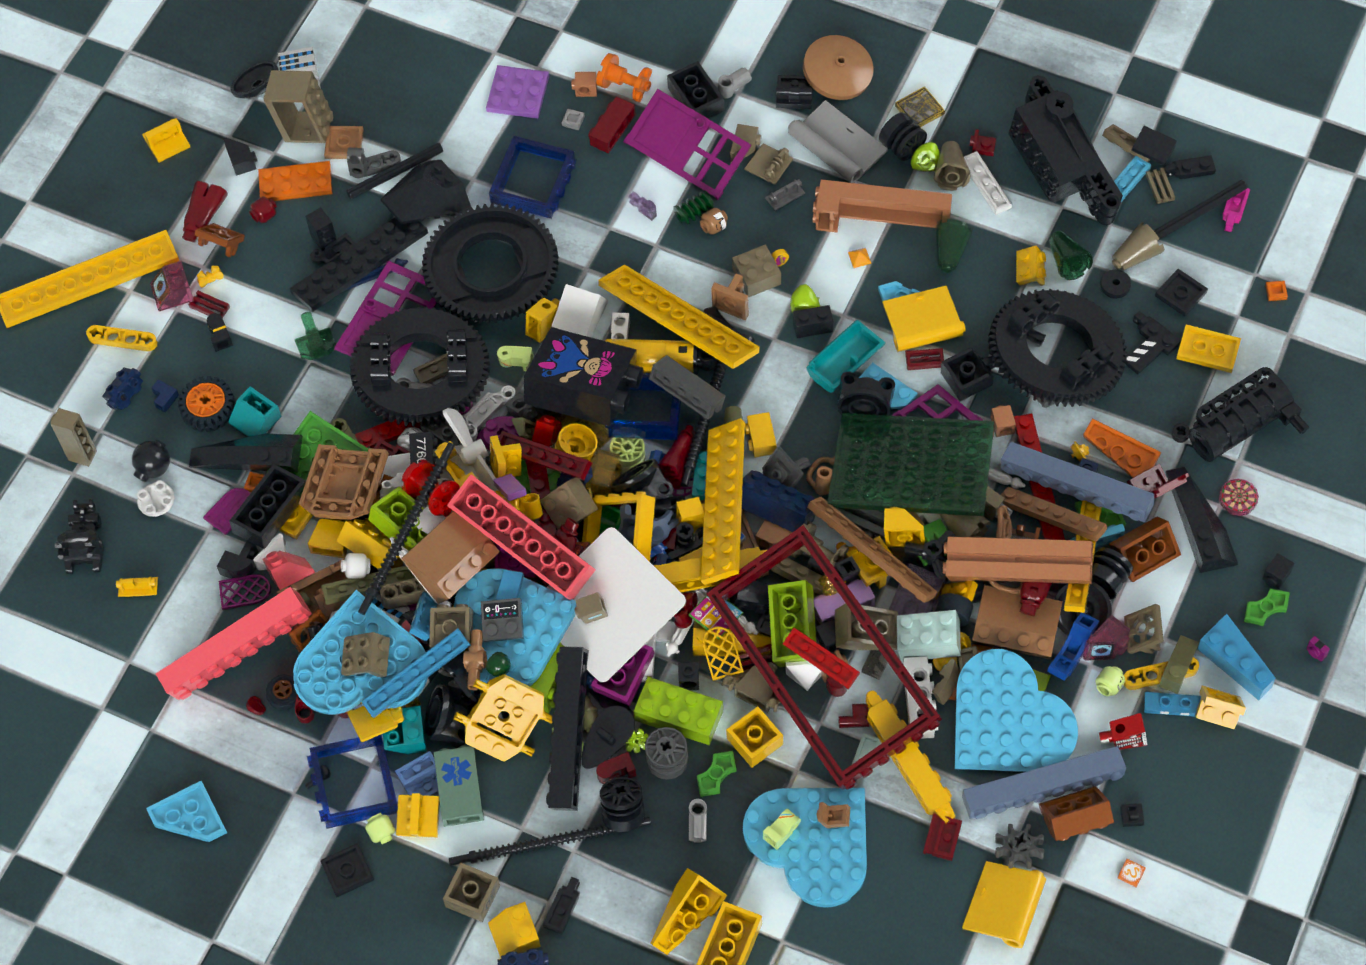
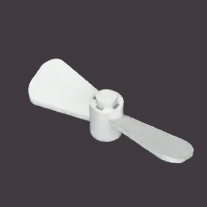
(472, 451)

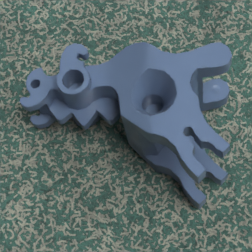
(661, 525)

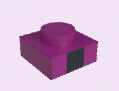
(1317, 649)

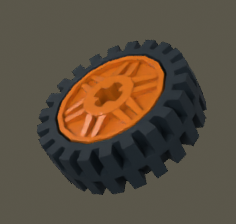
(206, 403)

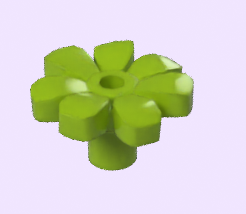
(636, 741)

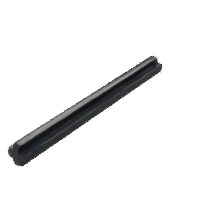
(394, 170)
(1201, 209)

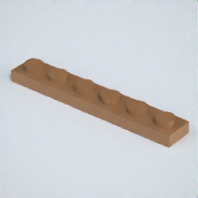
(1053, 514)

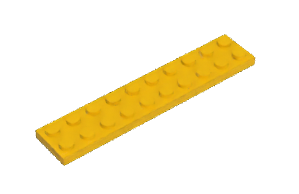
(87, 278)
(679, 316)
(723, 502)

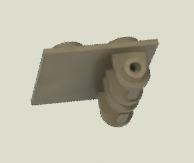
(769, 163)

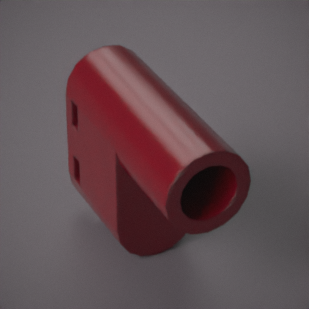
(858, 717)

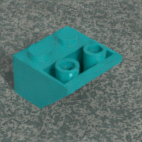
(254, 413)
(409, 735)

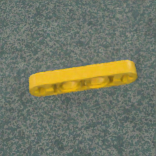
(122, 334)
(1159, 669)

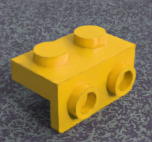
(1030, 266)

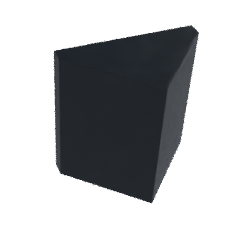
(1154, 145)

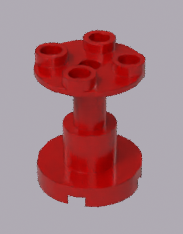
(414, 479)

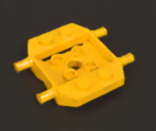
(524, 709)

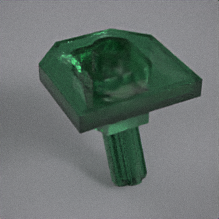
(315, 342)

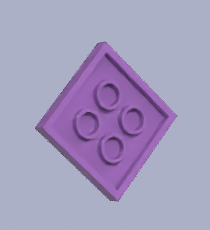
(517, 91)

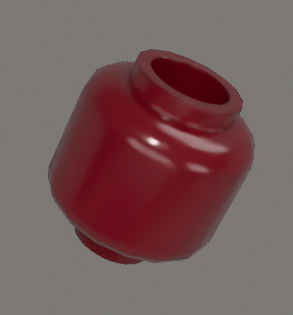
(263, 209)

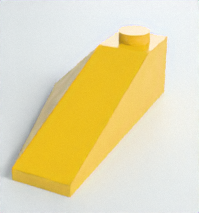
(688, 906)

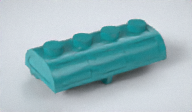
(843, 355)

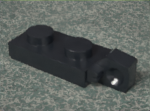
(1191, 167)
(1151, 328)
(562, 907)

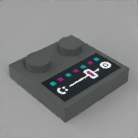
(502, 619)

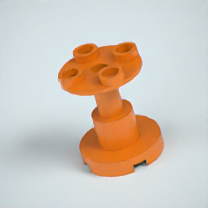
(614, 73)

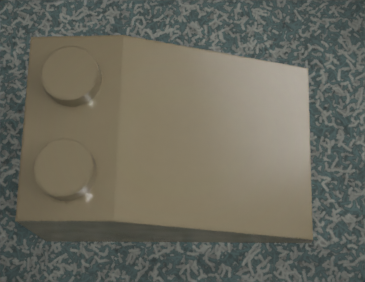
(852, 635)

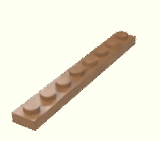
(872, 549)

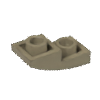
(949, 675)

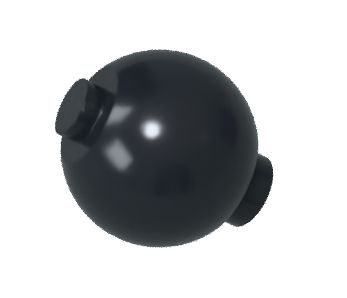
(150, 460)

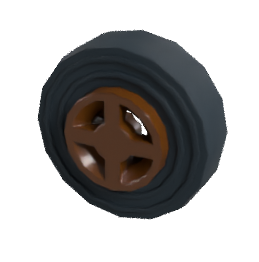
(278, 686)

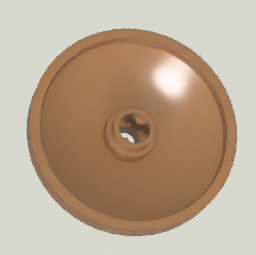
(838, 67)

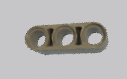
(398, 591)

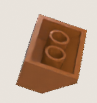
(1147, 547)
(1076, 813)

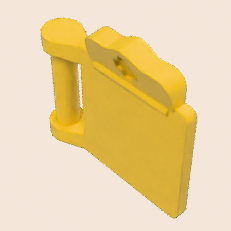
(370, 727)

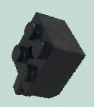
(967, 373)

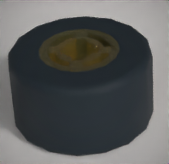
(956, 602)

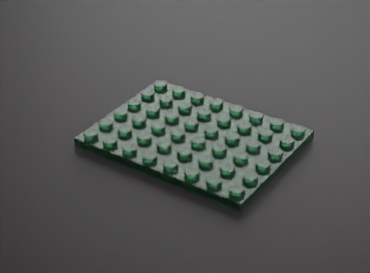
(912, 464)

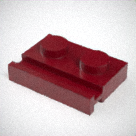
(942, 837)

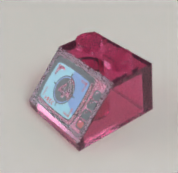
(171, 287)
(1107, 641)

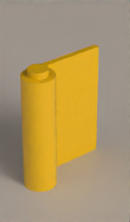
(923, 318)
(1005, 903)

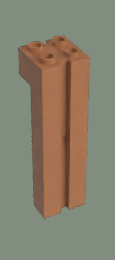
(877, 204)
(1018, 560)

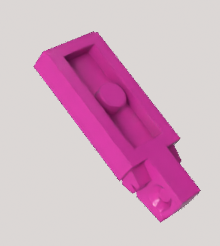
(1234, 209)

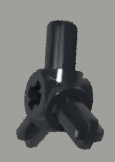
(934, 560)

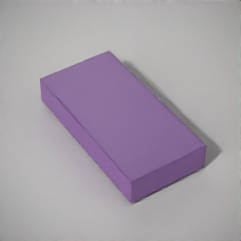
(510, 487)

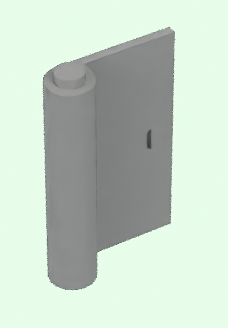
(838, 141)

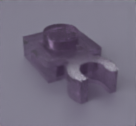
(644, 206)

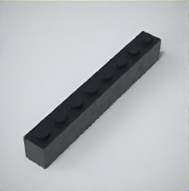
(568, 729)

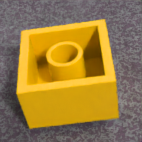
(754, 737)

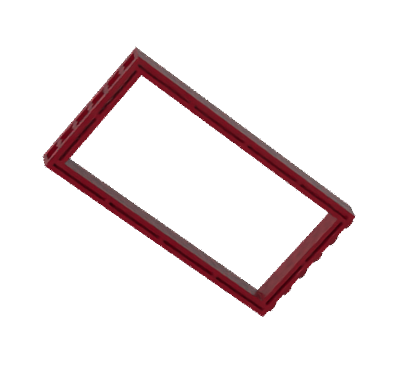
(896, 743)

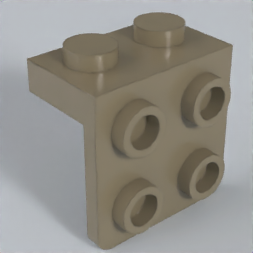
(365, 654)

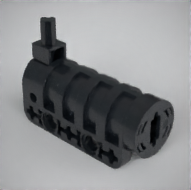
(1243, 414)

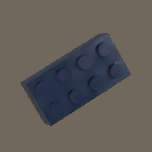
(775, 501)

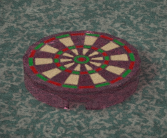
(1238, 497)

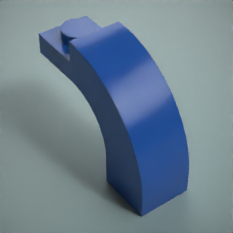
(1074, 647)

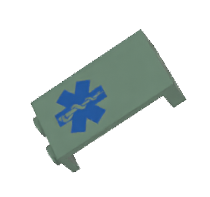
(458, 785)

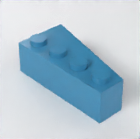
(1236, 657)

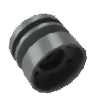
(666, 763)

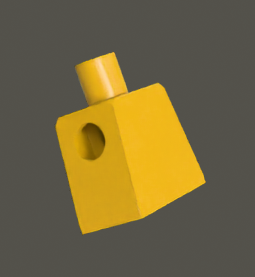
(540, 318)
(324, 538)

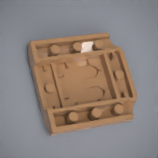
(342, 482)

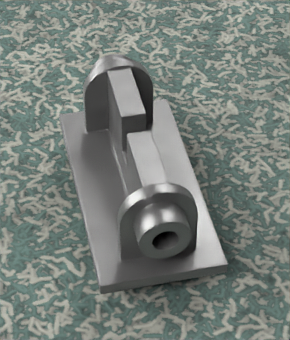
(785, 194)

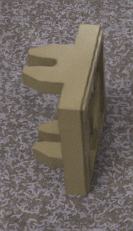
(1144, 616)

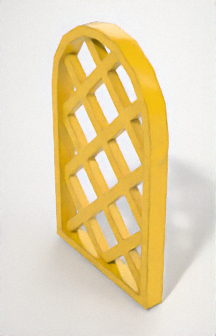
(714, 677)

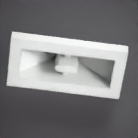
(276, 544)
(803, 673)

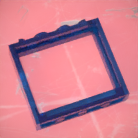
(533, 206)
(648, 429)
(358, 814)

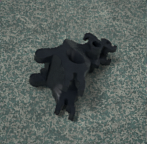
(81, 542)

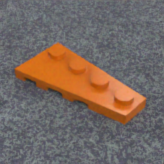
(1121, 449)

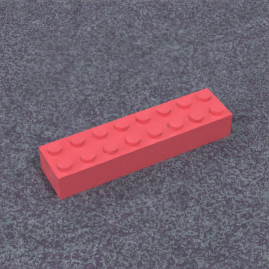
(521, 537)
(234, 644)

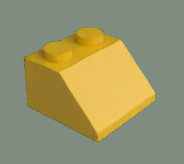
(901, 528)
(514, 930)

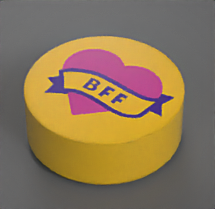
(780, 257)

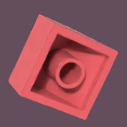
(287, 568)

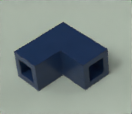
(166, 395)

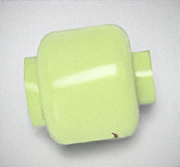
(1110, 681)
(380, 828)

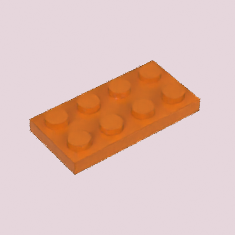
(296, 181)

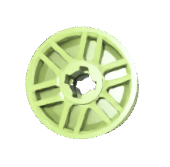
(630, 450)

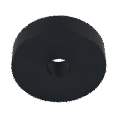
(1112, 290)

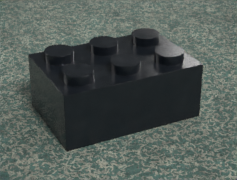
(696, 90)

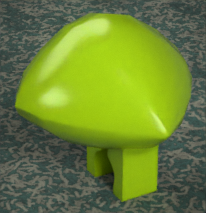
(925, 157)
(803, 298)

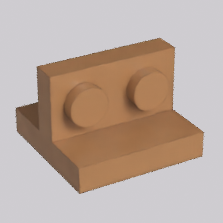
(731, 298)

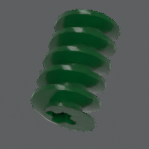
(693, 207)

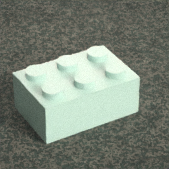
(929, 635)

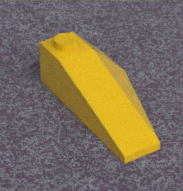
(698, 634)

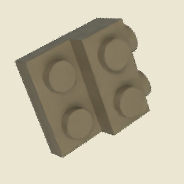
(447, 619)

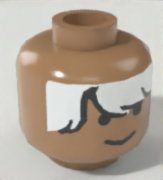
(713, 221)

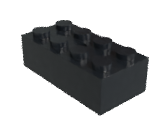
(268, 506)

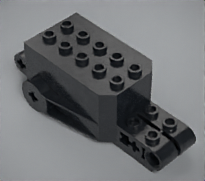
(1061, 151)

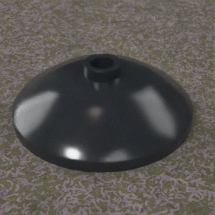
(253, 80)
(1098, 606)

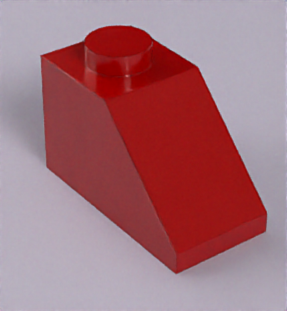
(547, 430)

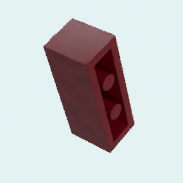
(612, 124)

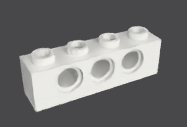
(919, 668)

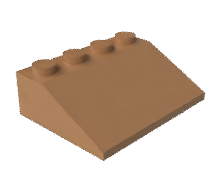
(449, 556)
(1005, 627)

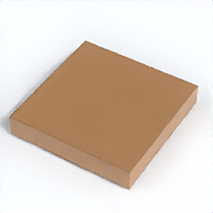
(340, 139)

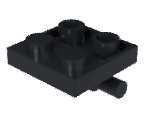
(793, 92)

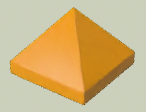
(859, 257)

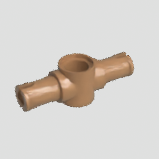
(475, 658)

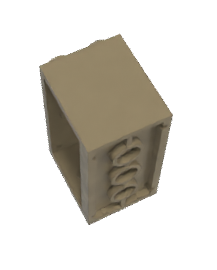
(298, 126)

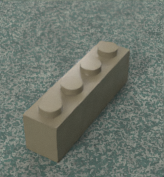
(73, 437)

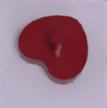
(255, 706)

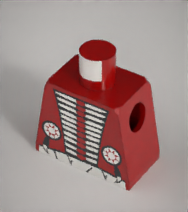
(1125, 732)

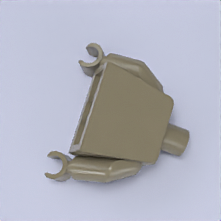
(753, 688)

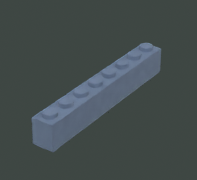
(1077, 482)
(1044, 782)

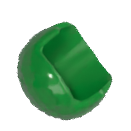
(610, 518)

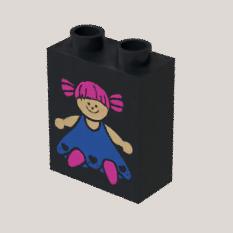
(582, 377)

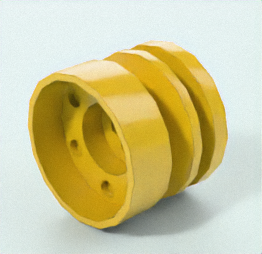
(577, 440)

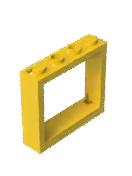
(643, 519)

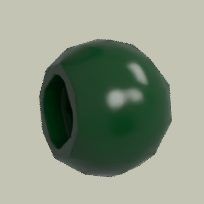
(498, 664)

